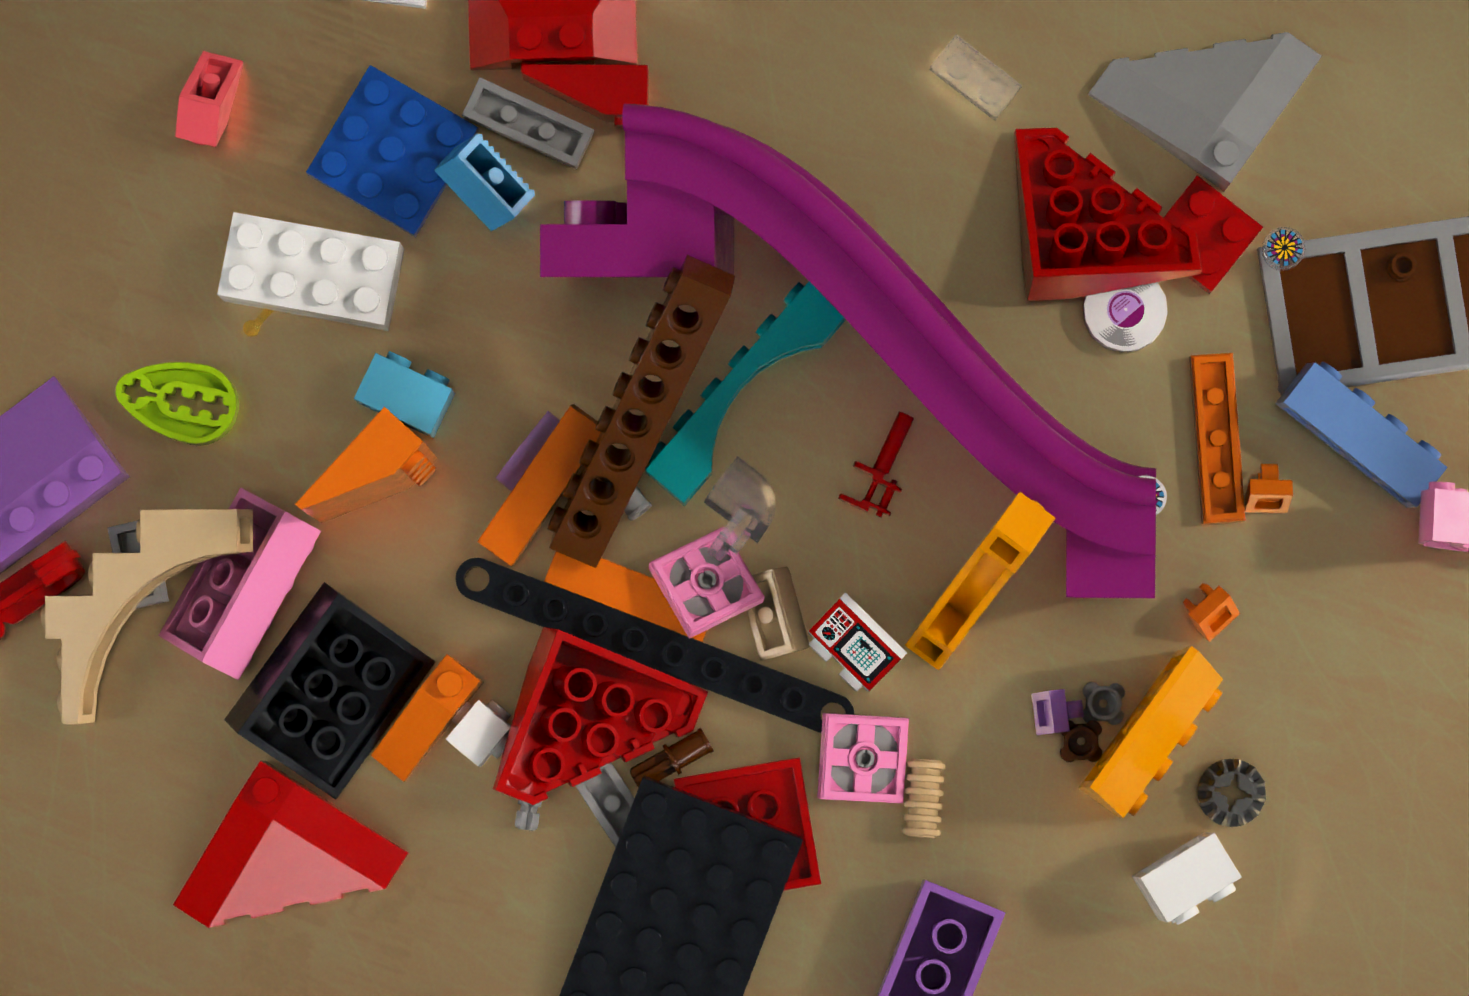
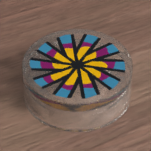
(1283, 248)

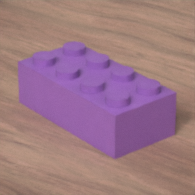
(941, 945)

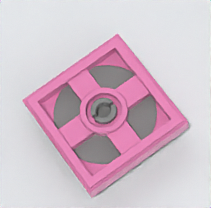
(703, 588)
(862, 758)

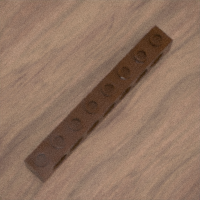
(706, 291)

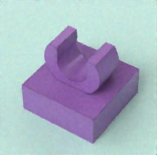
(1053, 711)

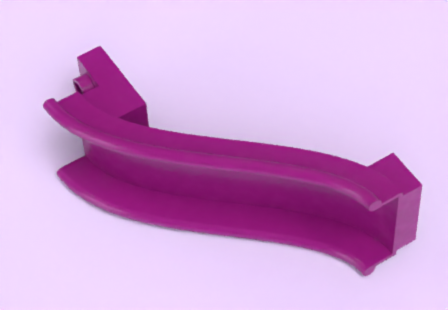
(682, 200)

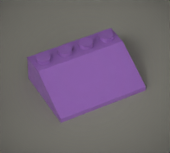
(48, 469)

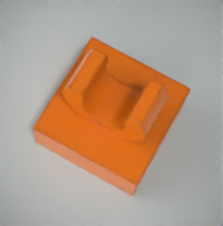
(1267, 492)
(1213, 612)

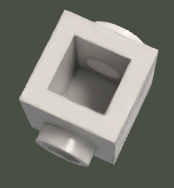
(480, 731)

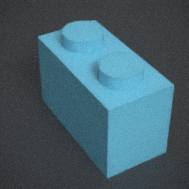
(410, 396)

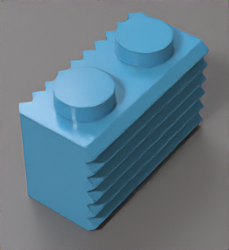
(484, 182)

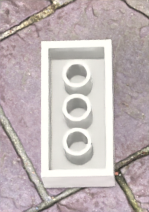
(311, 271)

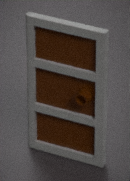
(1374, 304)

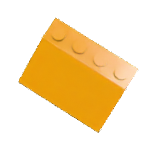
(1152, 732)

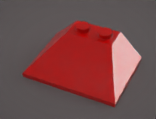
(551, 31)

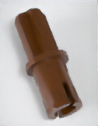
(672, 758)

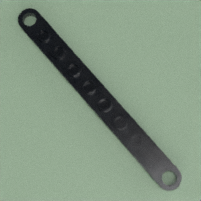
(651, 645)

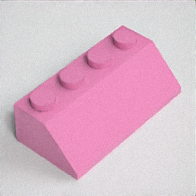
(237, 595)

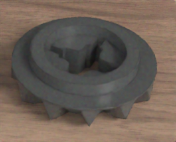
(1216, 805)

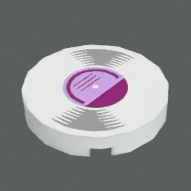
(1126, 317)

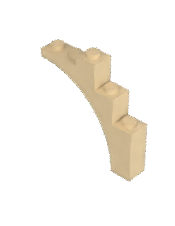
(120, 582)

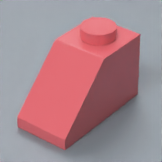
(208, 99)

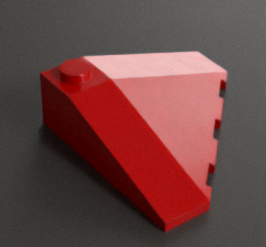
(1087, 230)
(586, 711)
(284, 850)

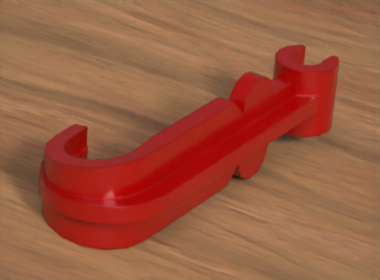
(44, 576)

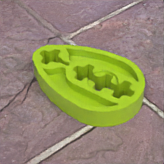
(181, 426)

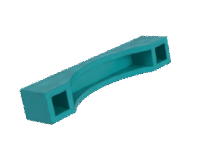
(687, 459)

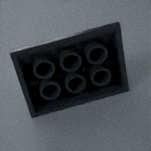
(329, 691)

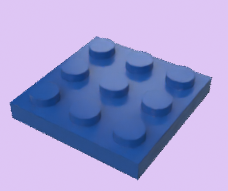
(388, 150)

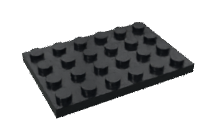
(682, 900)

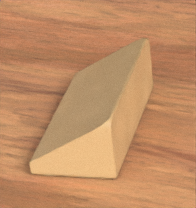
(778, 620)

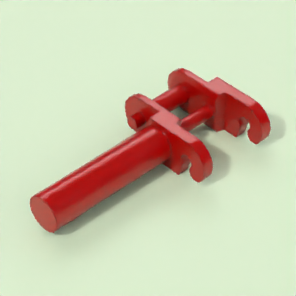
(882, 467)

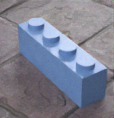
(1362, 434)

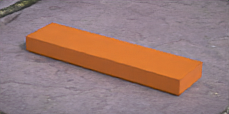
(1217, 438)
(540, 486)
(616, 588)

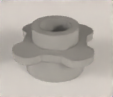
(1113, 696)

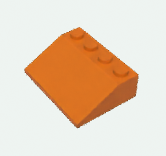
(373, 467)

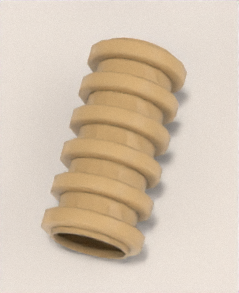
(923, 798)

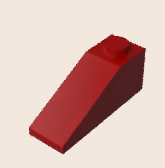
(593, 88)

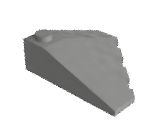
(1208, 102)

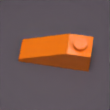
(426, 717)

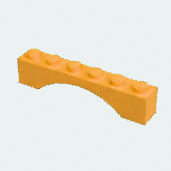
(980, 580)

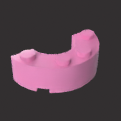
(1444, 517)

